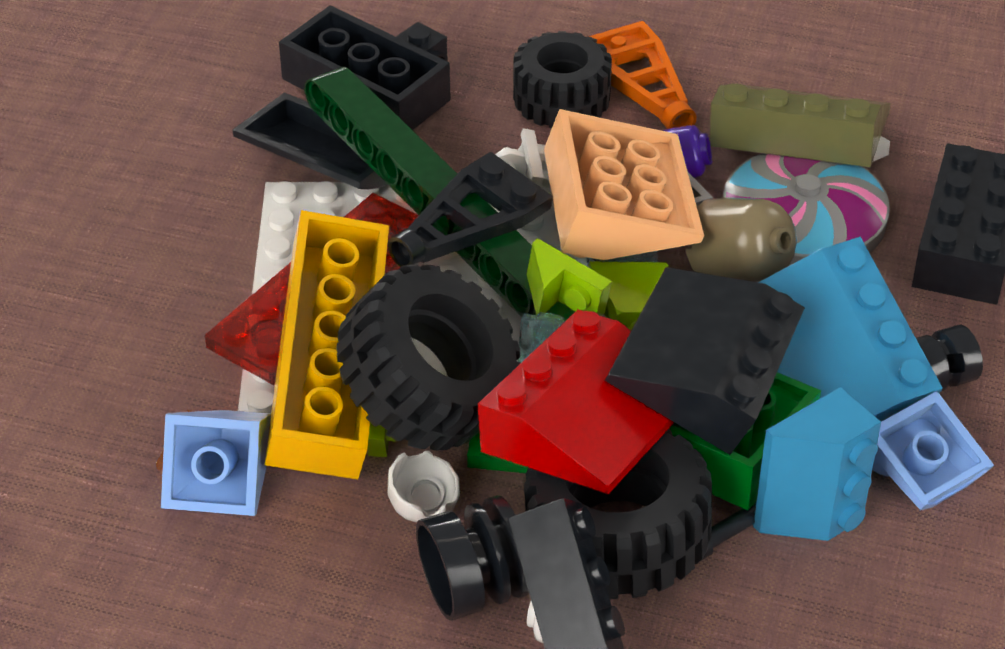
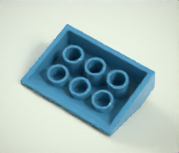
(852, 332)

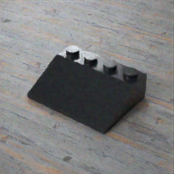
(707, 352)

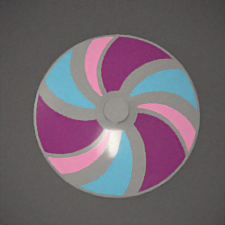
(822, 198)

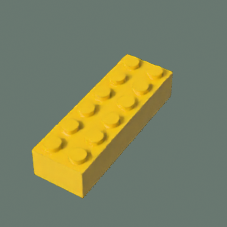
(312, 412)

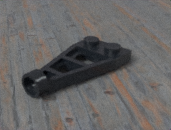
(492, 180)

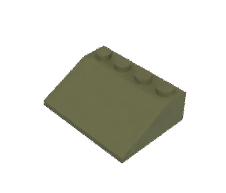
(797, 124)

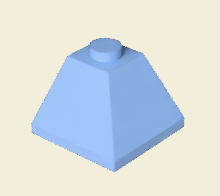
(214, 461)

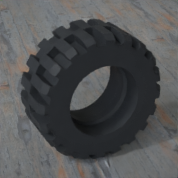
(393, 377)
(652, 543)

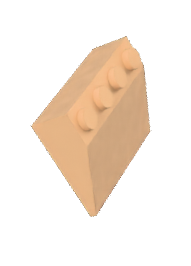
(618, 188)

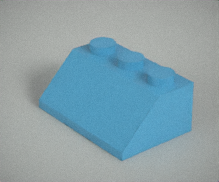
(817, 469)

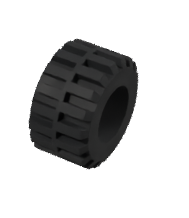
(561, 74)

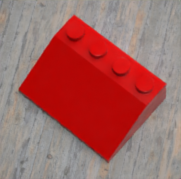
(564, 416)

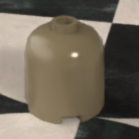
(743, 239)

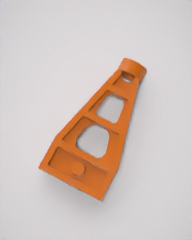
(632, 44)

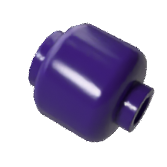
(695, 148)

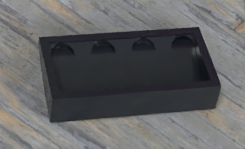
(298, 134)

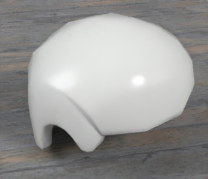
(422, 486)

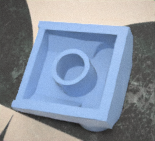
(929, 452)

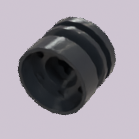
(471, 557)

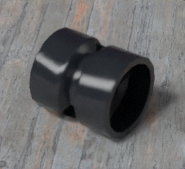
(953, 355)

